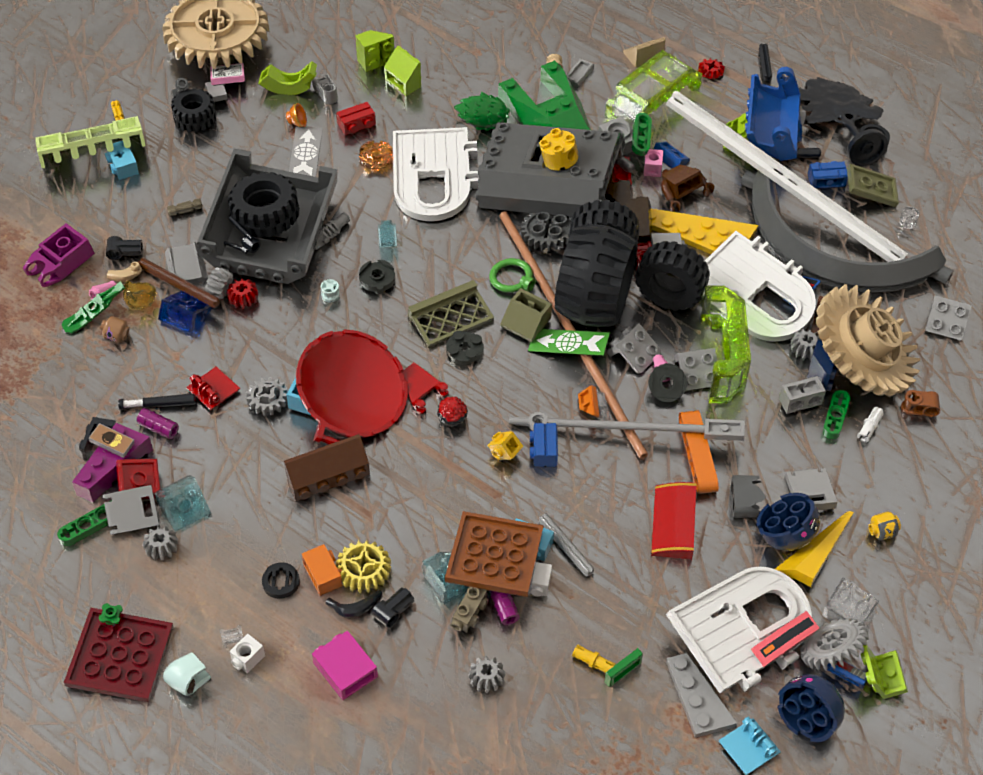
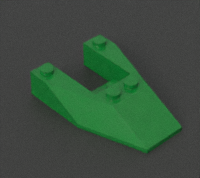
(561, 111)

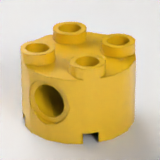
(559, 149)

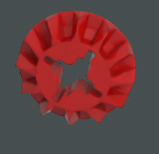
(716, 72)

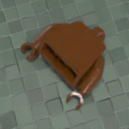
(682, 181)

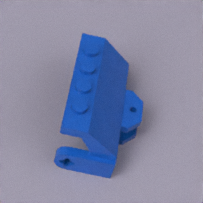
(775, 115)

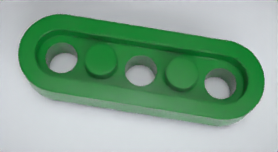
(641, 134)

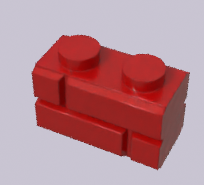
(356, 118)

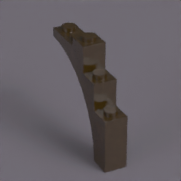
(623, 193)

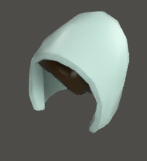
(186, 674)

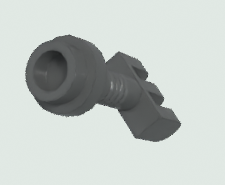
(181, 85)

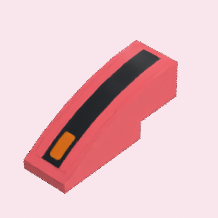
(785, 638)

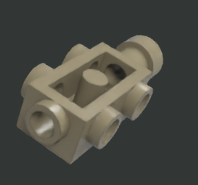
(469, 608)

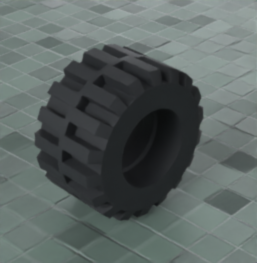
(193, 110)

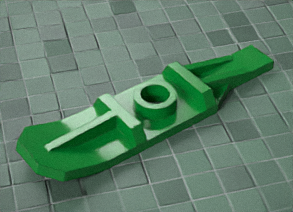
(86, 314)

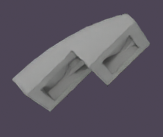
(217, 91)

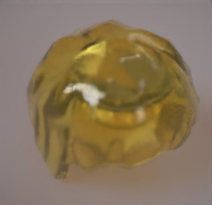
(139, 295)

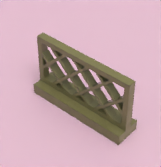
(440, 303)

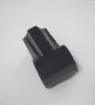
(118, 247)
(389, 611)

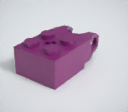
(59, 255)

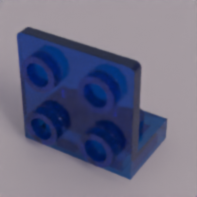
(181, 310)

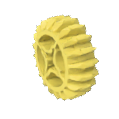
(373, 571)

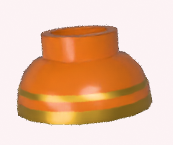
(297, 116)

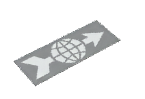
(305, 150)

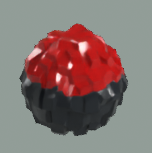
(452, 411)

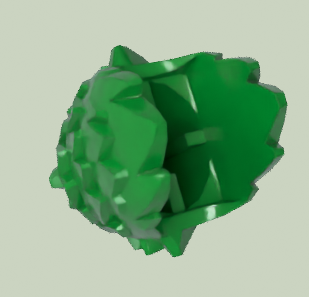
(483, 111)

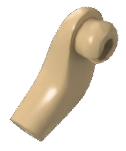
(126, 274)

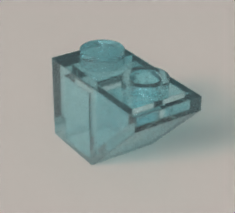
(387, 234)

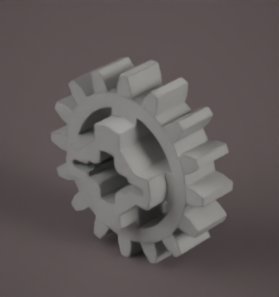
(267, 396)

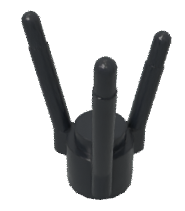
(249, 242)

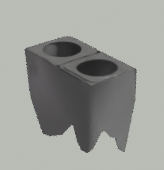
(745, 496)

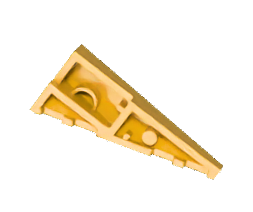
(809, 560)

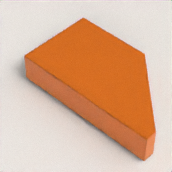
(588, 401)

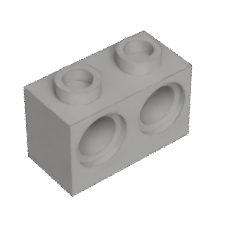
(802, 394)

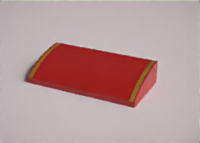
(674, 520)

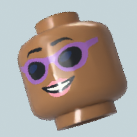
(114, 329)

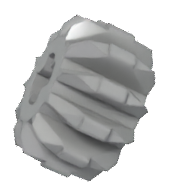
(219, 282)
(804, 344)
(160, 543)
(486, 681)

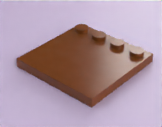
(494, 554)

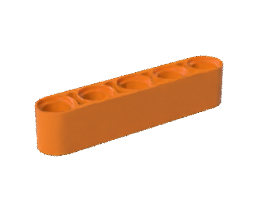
(699, 455)

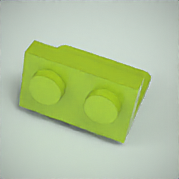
(884, 673)

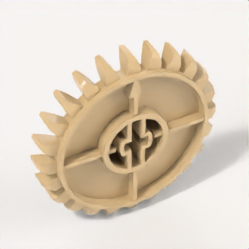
(215, 29)
(866, 341)

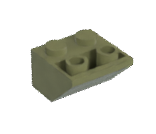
(526, 315)

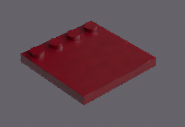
(120, 656)

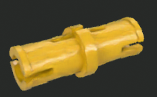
(593, 659)

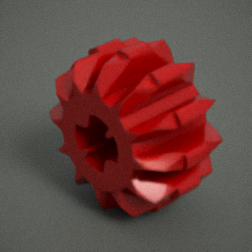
(242, 293)

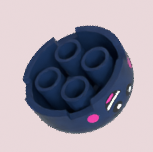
(789, 522)
(811, 707)

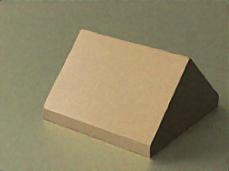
(642, 53)

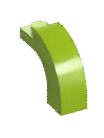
(287, 83)

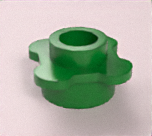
(110, 619)

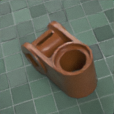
(922, 402)

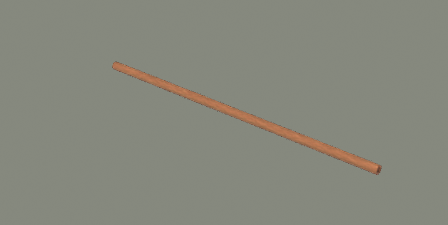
(566, 323)

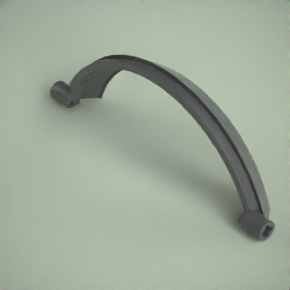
(835, 270)

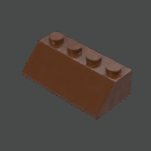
(327, 467)

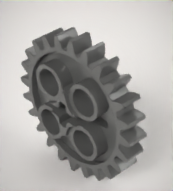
(537, 225)

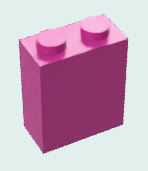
(344, 665)

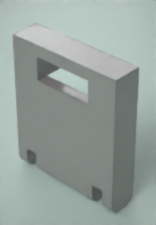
(814, 485)
(127, 509)

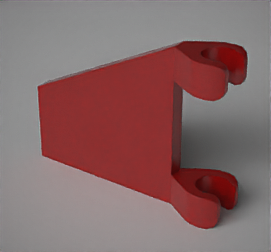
(420, 384)

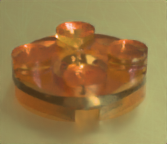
(378, 162)

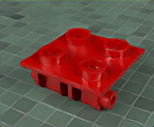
(212, 387)

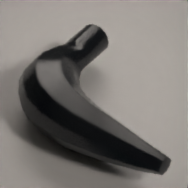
(354, 609)

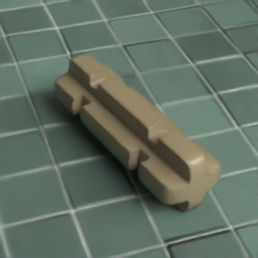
(184, 207)

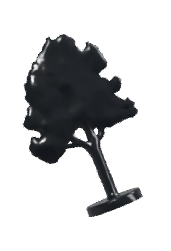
(833, 101)

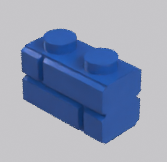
(828, 174)
(544, 445)

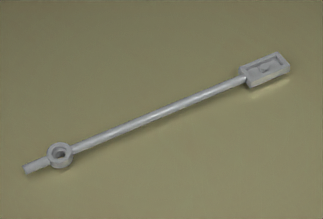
(713, 429)

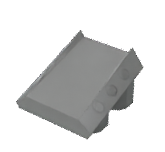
(186, 263)

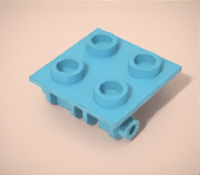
(749, 746)

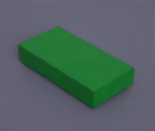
(623, 668)

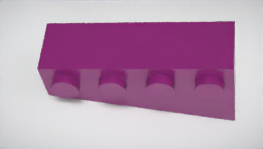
(101, 467)

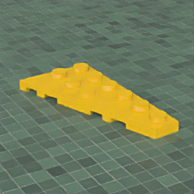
(699, 231)

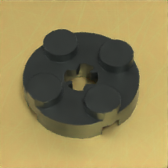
(377, 284)
(464, 339)
(660, 374)

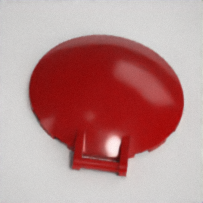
(350, 384)

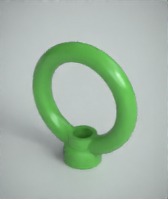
(526, 282)

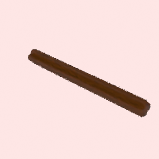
(179, 283)

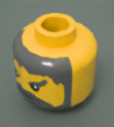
(884, 526)

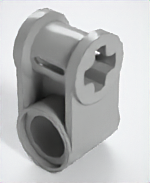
(326, 89)

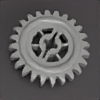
(836, 641)

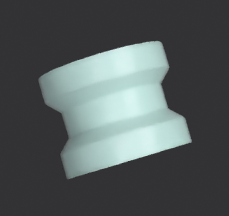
(330, 290)

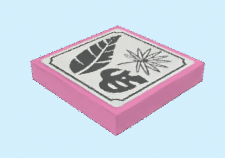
(228, 75)

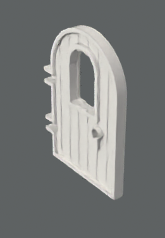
(437, 155)
(749, 272)
(725, 642)

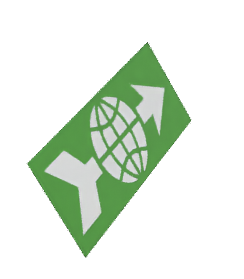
(570, 342)

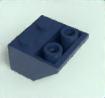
(822, 367)

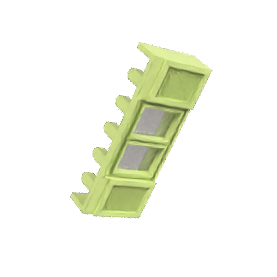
(89, 137)

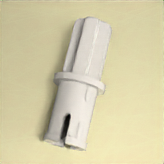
(870, 424)

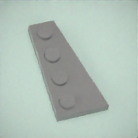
(700, 702)

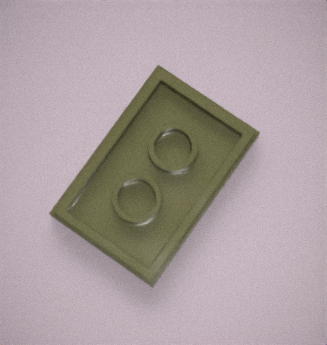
(872, 185)

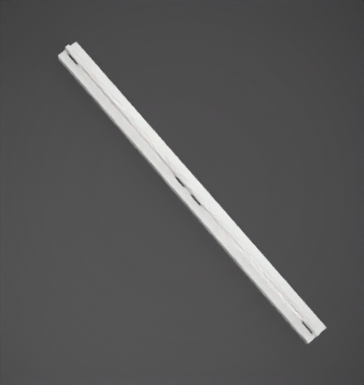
(803, 190)

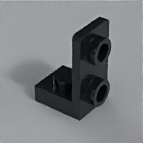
(86, 446)

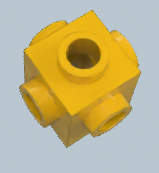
(505, 445)

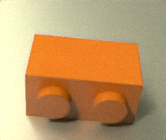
(322, 569)

